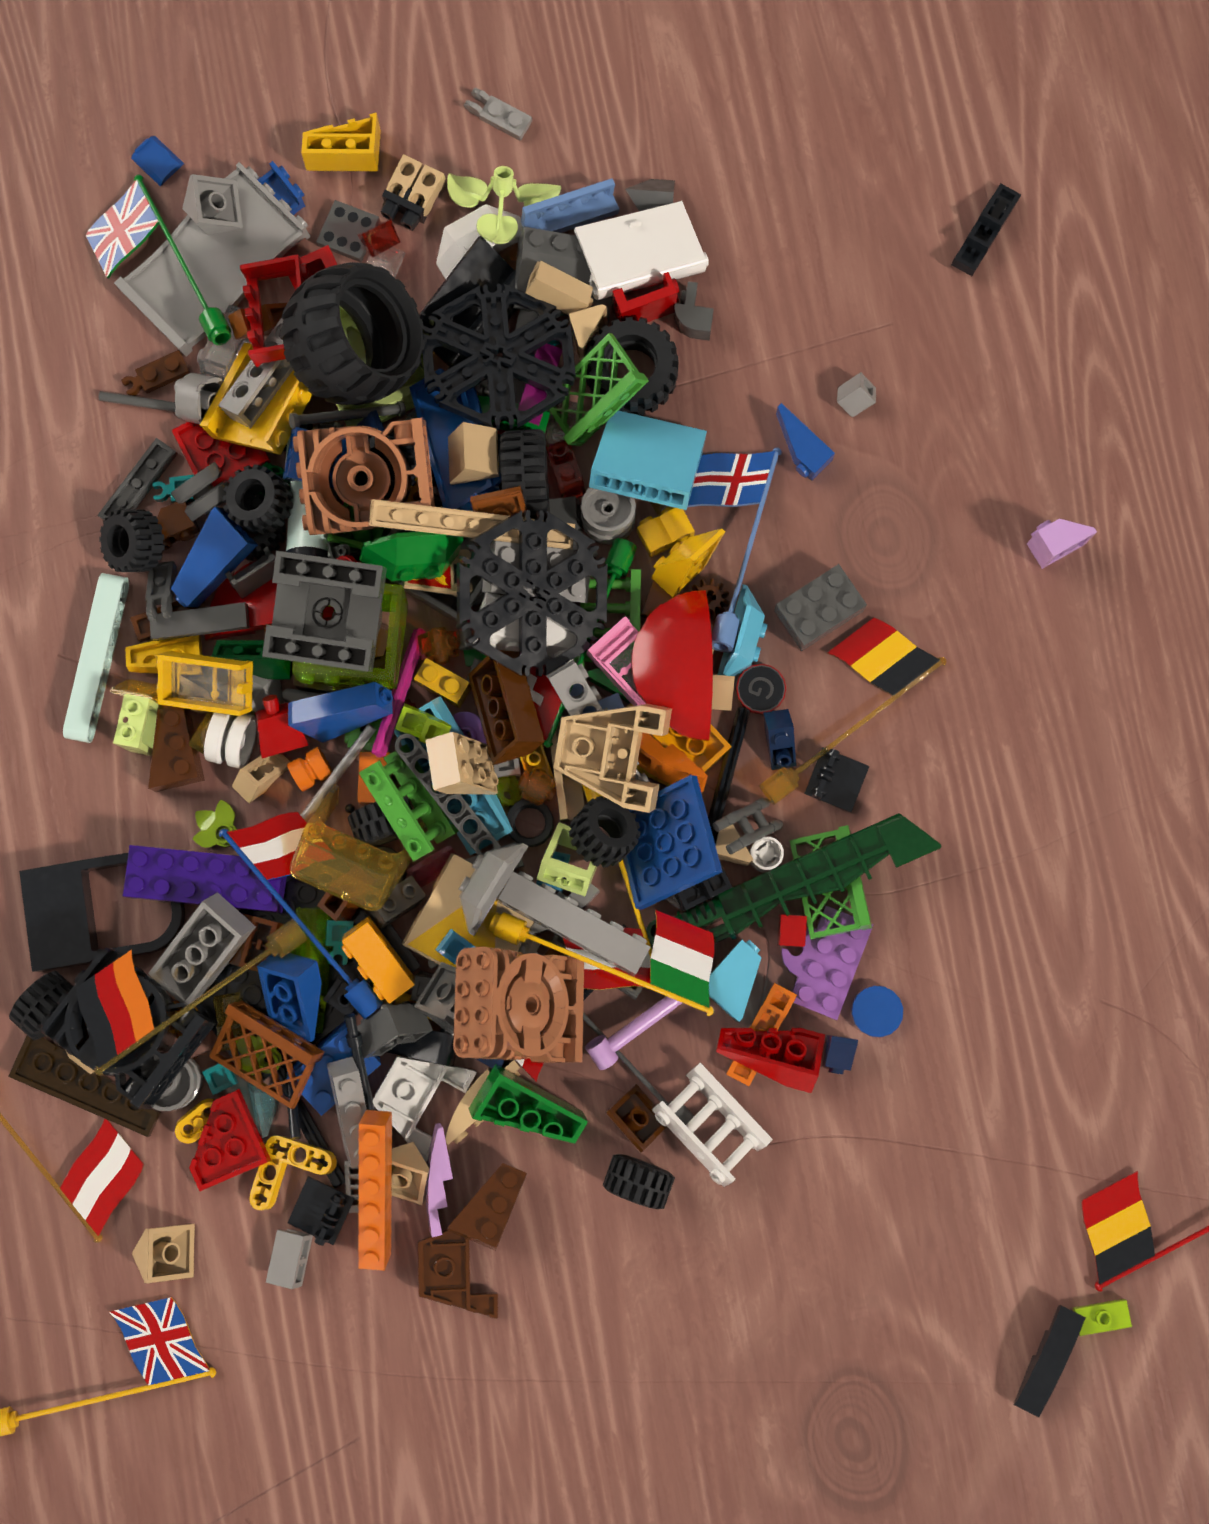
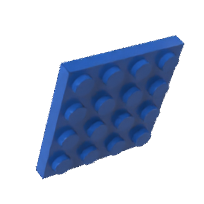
(673, 845)

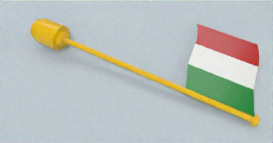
(678, 960)

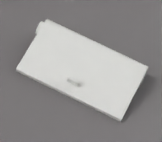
(639, 248)

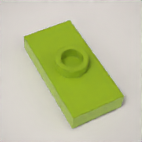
(1104, 1316)

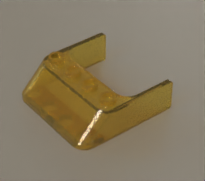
(345, 864)

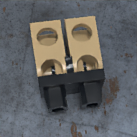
(412, 192)

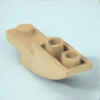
(462, 1118)

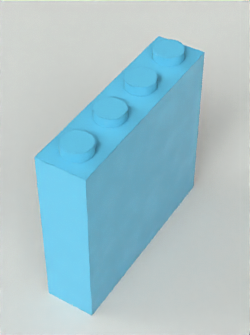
(648, 459)

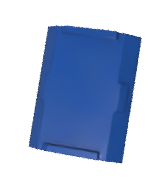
(156, 160)

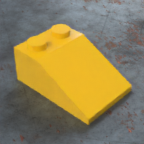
(685, 561)

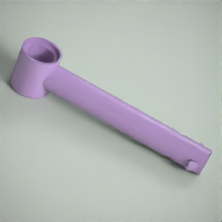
(604, 1050)

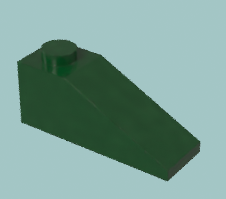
(252, 651)

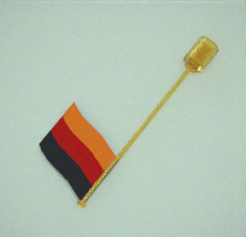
(119, 1009)

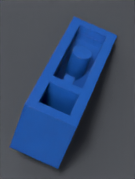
(806, 449)

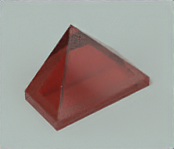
(379, 238)

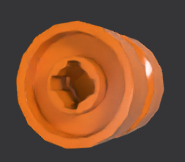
(313, 767)

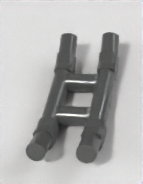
(750, 834)

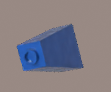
(215, 552)
(340, 711)

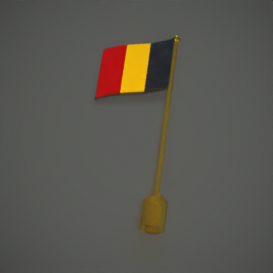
(883, 660)

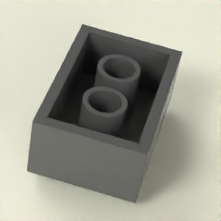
(820, 607)

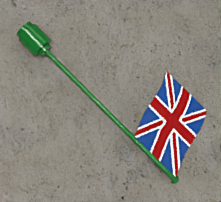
(126, 228)

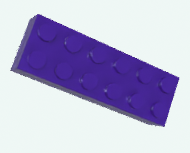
(195, 876)

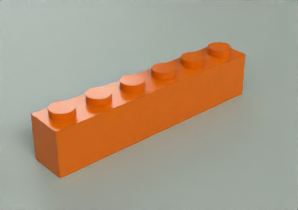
(375, 1189)

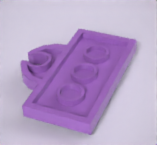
(826, 966)

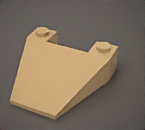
(604, 752)

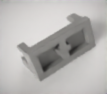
(289, 1258)

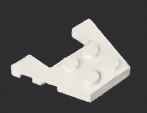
(409, 1090)

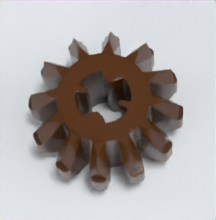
(719, 597)

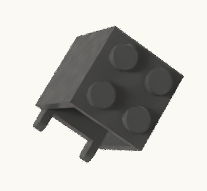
(439, 997)

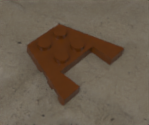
(446, 1275)

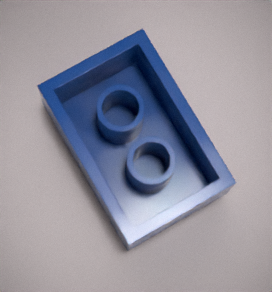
(318, 1087)

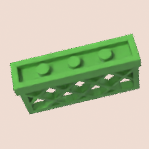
(609, 403)
(855, 893)

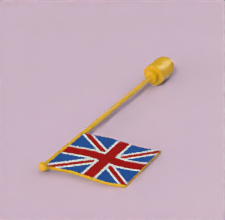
(159, 1348)

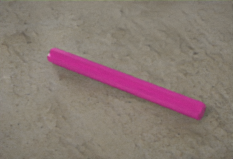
(405, 677)

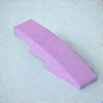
(439, 1171)

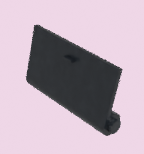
(477, 268)

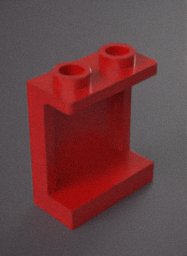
(648, 306)

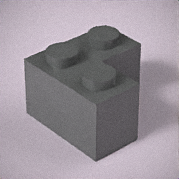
(392, 1027)

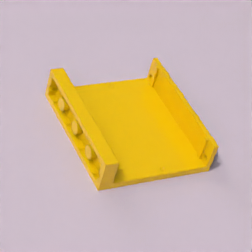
(272, 427)

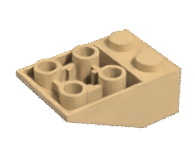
(461, 765)

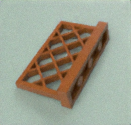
(279, 1037)

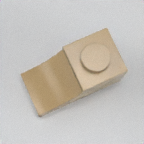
(259, 775)

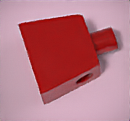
(273, 729)

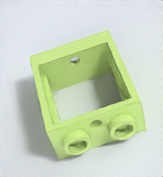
(139, 730)
(553, 870)

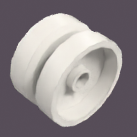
(230, 739)

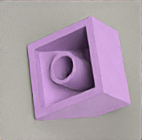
(1057, 540)

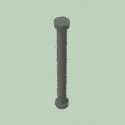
(296, 420)

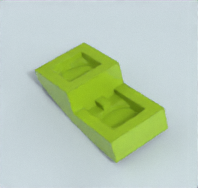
(421, 724)

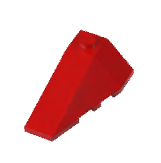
(783, 1056)

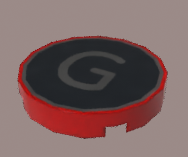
(761, 688)

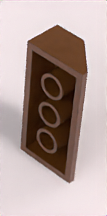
(505, 710)

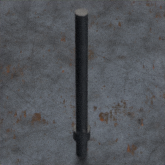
(354, 1041)

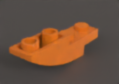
(667, 763)

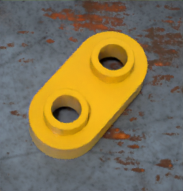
(196, 1118)

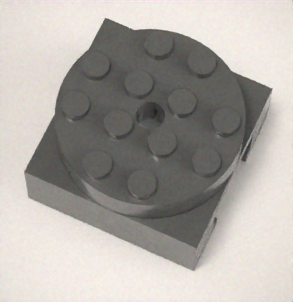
(303, 592)

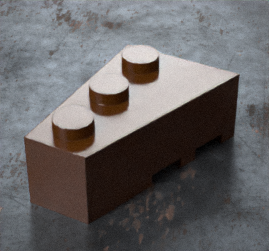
(173, 759)
(490, 1209)

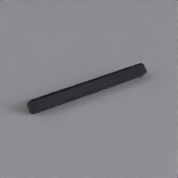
(728, 767)
(314, 1136)

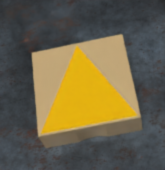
(445, 912)

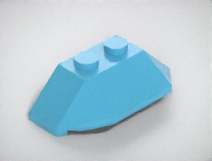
(750, 630)

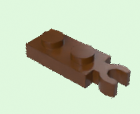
(157, 373)

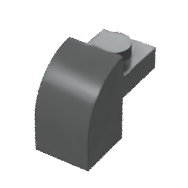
(692, 319)

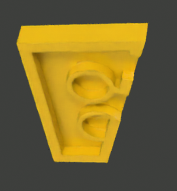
(143, 657)

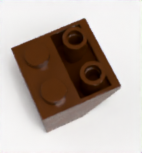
(255, 943)

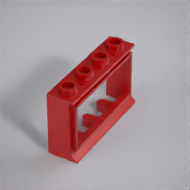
(261, 271)

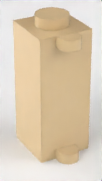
(559, 289)

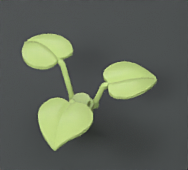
(494, 228)

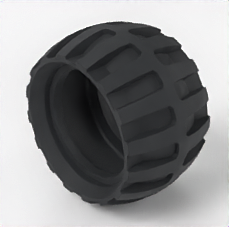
(320, 348)

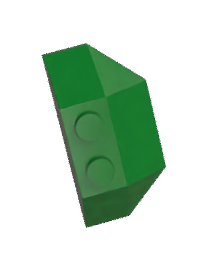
(412, 554)

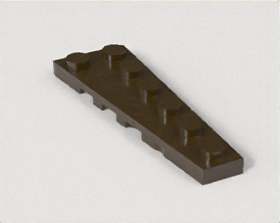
(51, 1071)

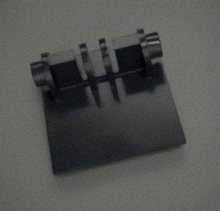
(837, 780)
(320, 1211)

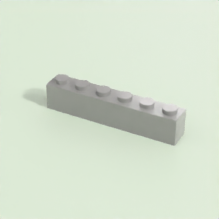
(574, 923)

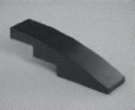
(986, 229)
(1049, 1361)

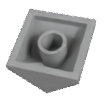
(213, 204)

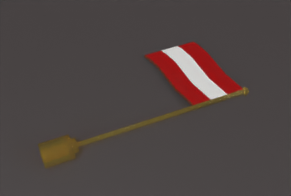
(96, 1178)

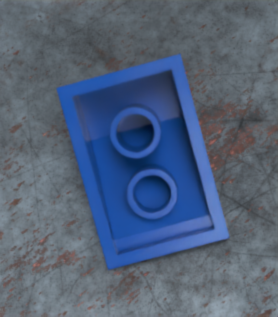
(292, 992)

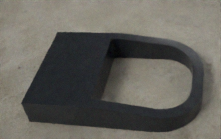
(62, 915)

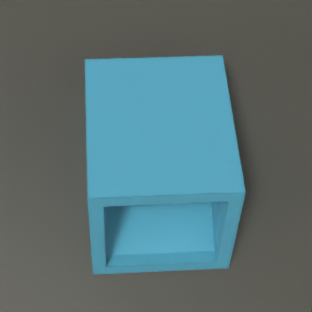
(734, 977)

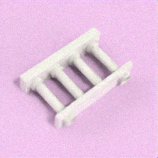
(735, 1117)

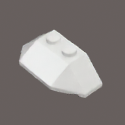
(462, 234)

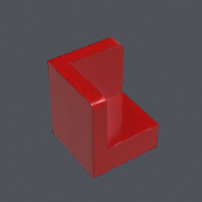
(792, 930)

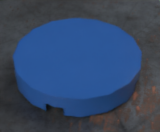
(877, 1011)

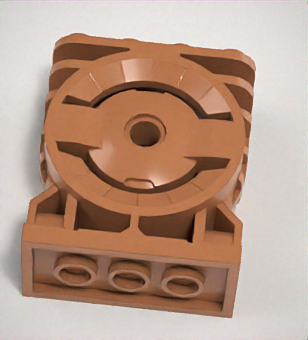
(322, 446)
(518, 1006)

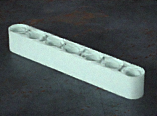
(96, 658)

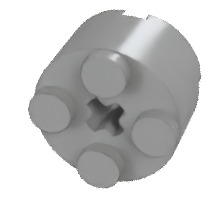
(195, 396)

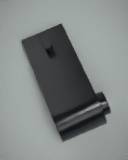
(433, 1048)

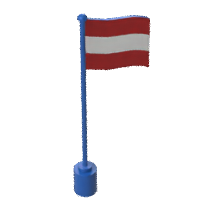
(268, 853)

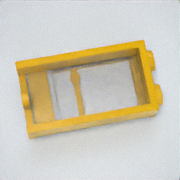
(204, 683)

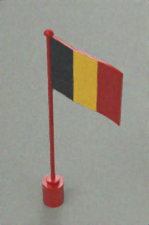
(1122, 1231)

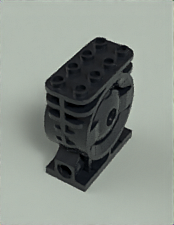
(68, 1031)

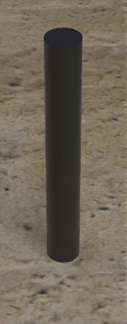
(293, 1114)

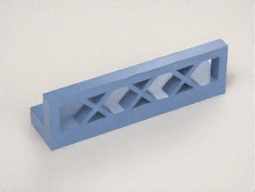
(572, 208)

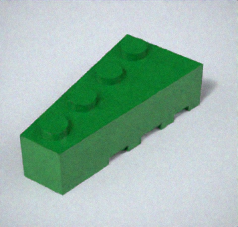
(522, 1105)

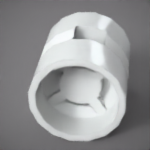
(766, 854)

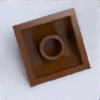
(635, 1118)

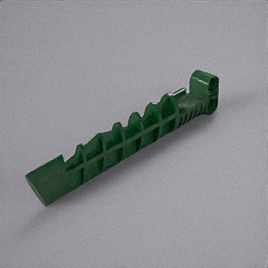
(812, 874)

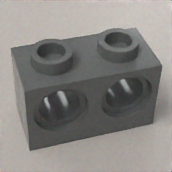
(403, 899)

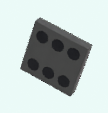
(342, 229)

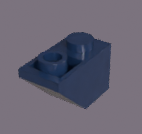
(780, 739)

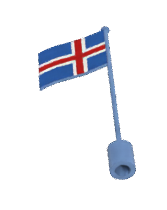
(733, 482)

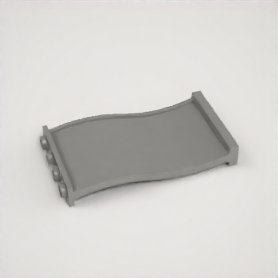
(214, 260)

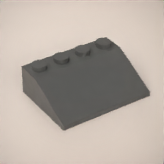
(558, 251)

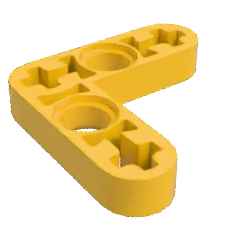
(279, 1160)

